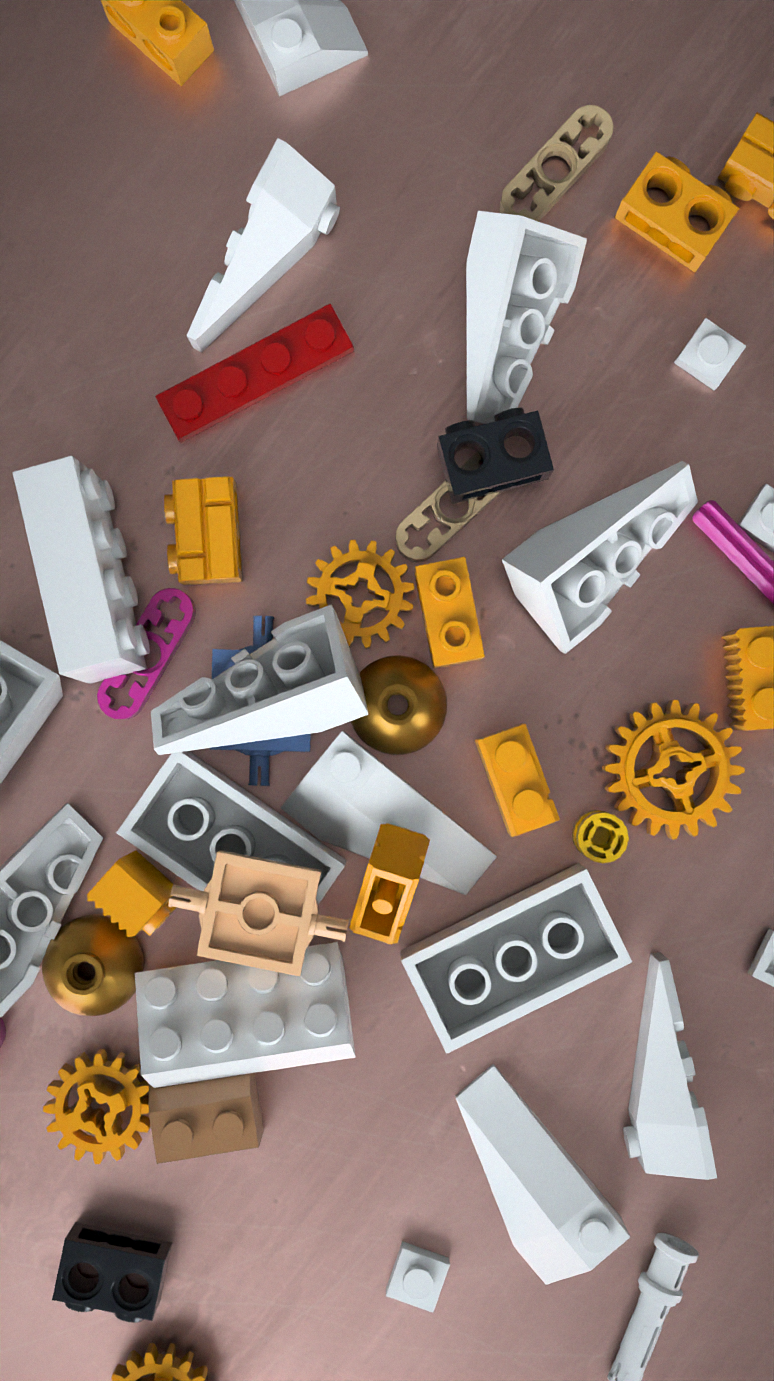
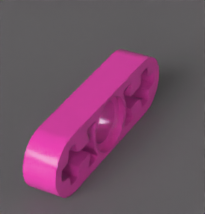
(178, 628)

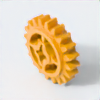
(714, 756)

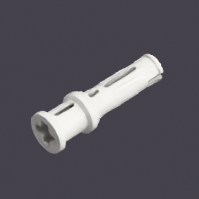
(659, 1292)

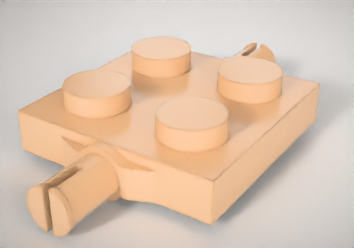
(258, 913)

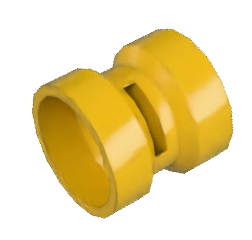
(594, 829)

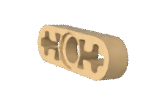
(568, 132)
(419, 521)

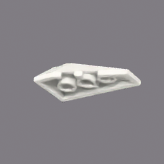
(301, 38)
(285, 219)
(513, 287)
(355, 793)
(666, 1122)

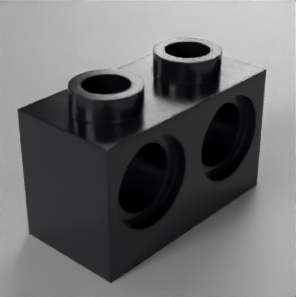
(499, 468)
(113, 1256)

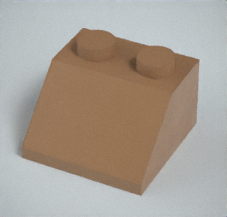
(205, 1118)

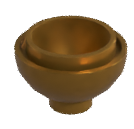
(425, 708)
(108, 950)

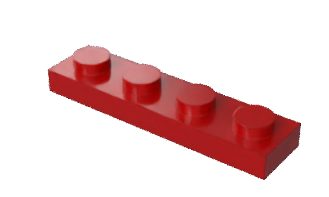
(255, 373)

